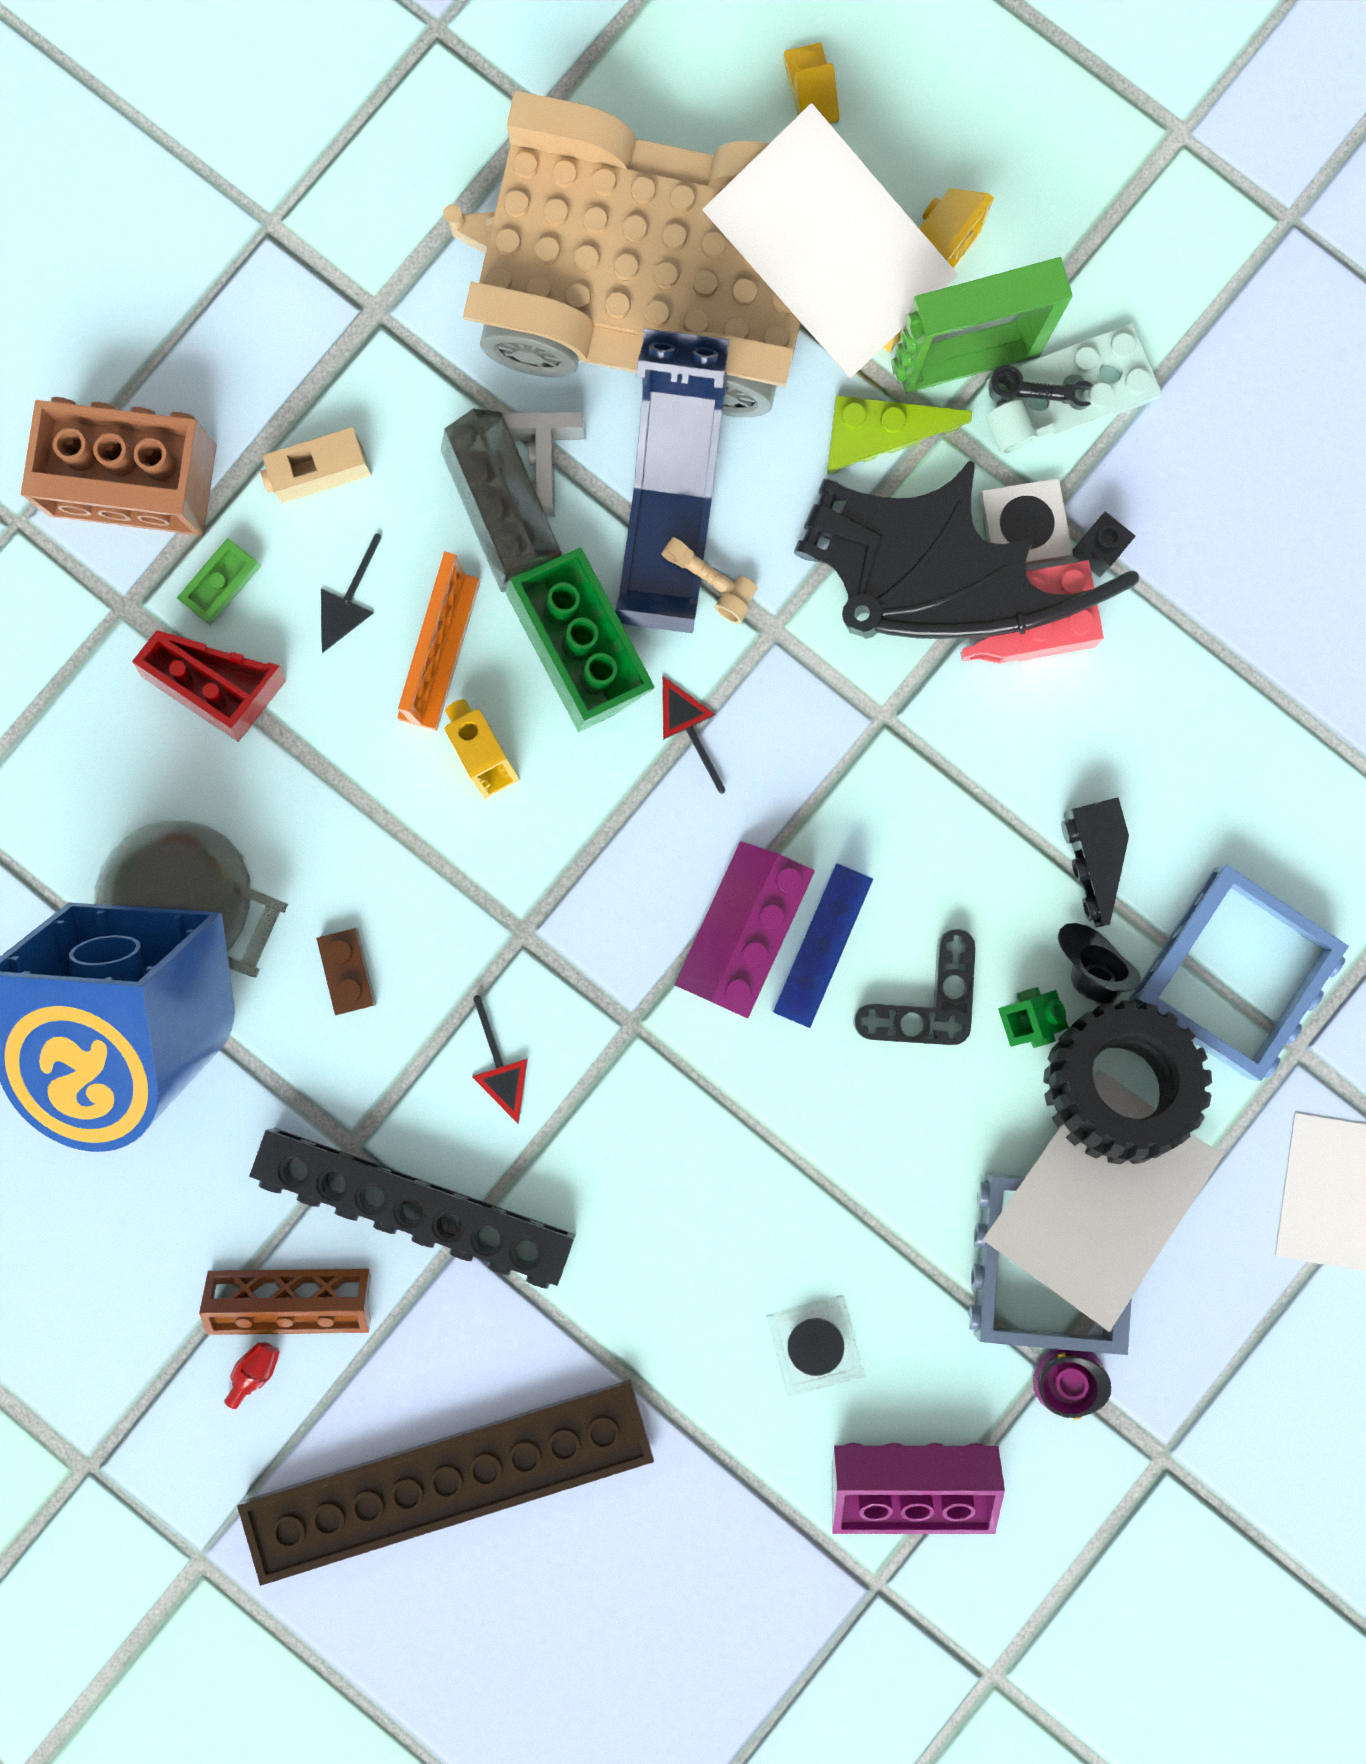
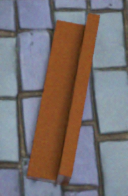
(281, 1314)

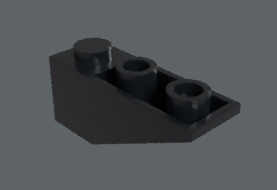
(1099, 846)

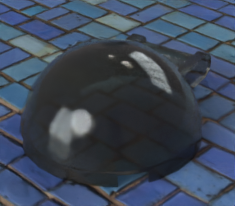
(188, 869)

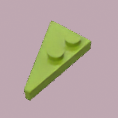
(874, 427)

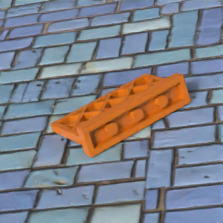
(438, 645)

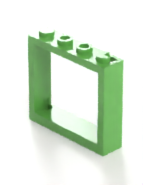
(1033, 291)

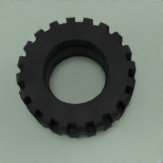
(1162, 1047)

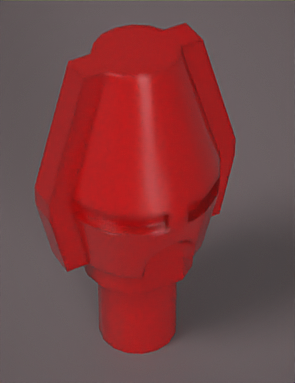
(251, 1372)

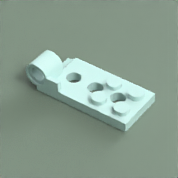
(1020, 427)

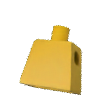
(478, 749)

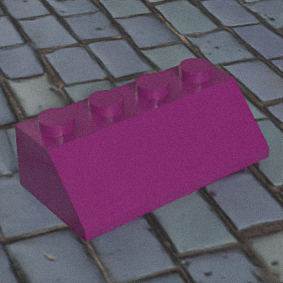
(744, 928)
(916, 1489)

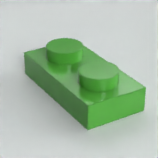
(219, 581)

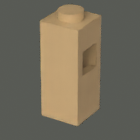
(315, 465)

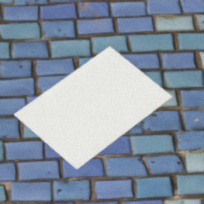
(829, 240)
(1325, 1194)
(1099, 1224)

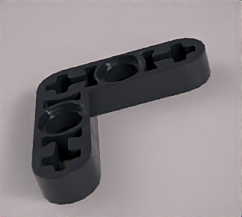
(942, 1006)

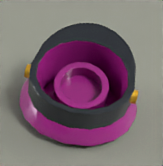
(1071, 1383)

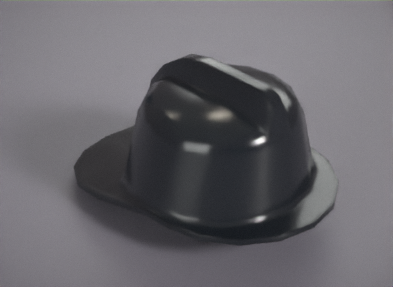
(1097, 966)

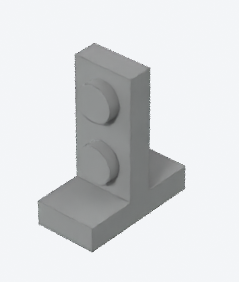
(544, 429)

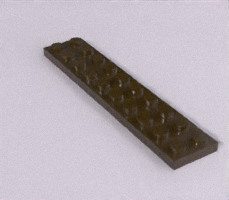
(445, 1482)

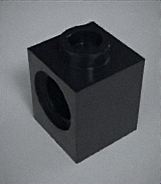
(1103, 543)

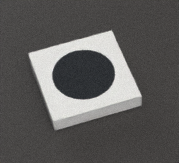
(1028, 512)

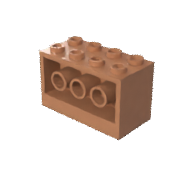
(119, 466)

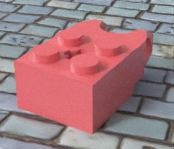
(1059, 637)

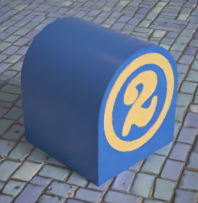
(111, 1018)

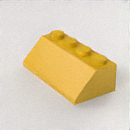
(953, 227)

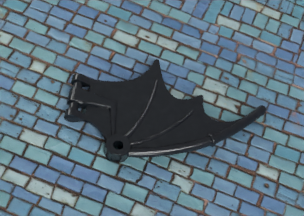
(929, 570)

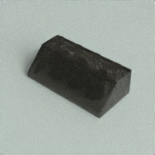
(498, 494)

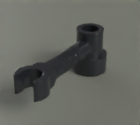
(1017, 387)

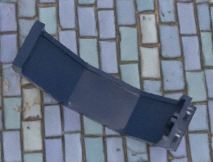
(673, 475)

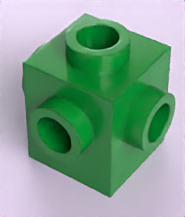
(1033, 1018)

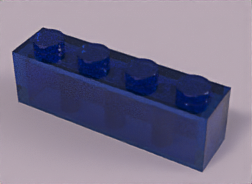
(822, 945)

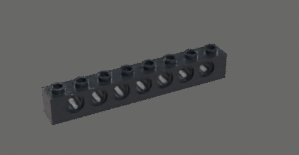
(274, 1175)

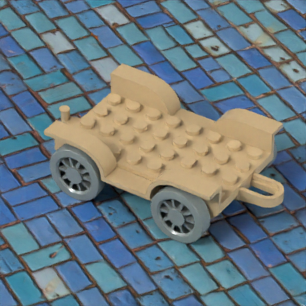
(611, 241)

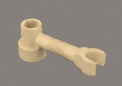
(734, 596)

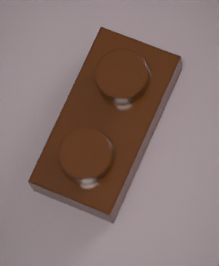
(346, 971)

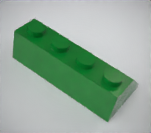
(578, 638)

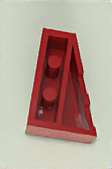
(210, 682)

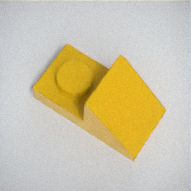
(812, 80)

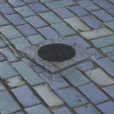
(815, 1345)

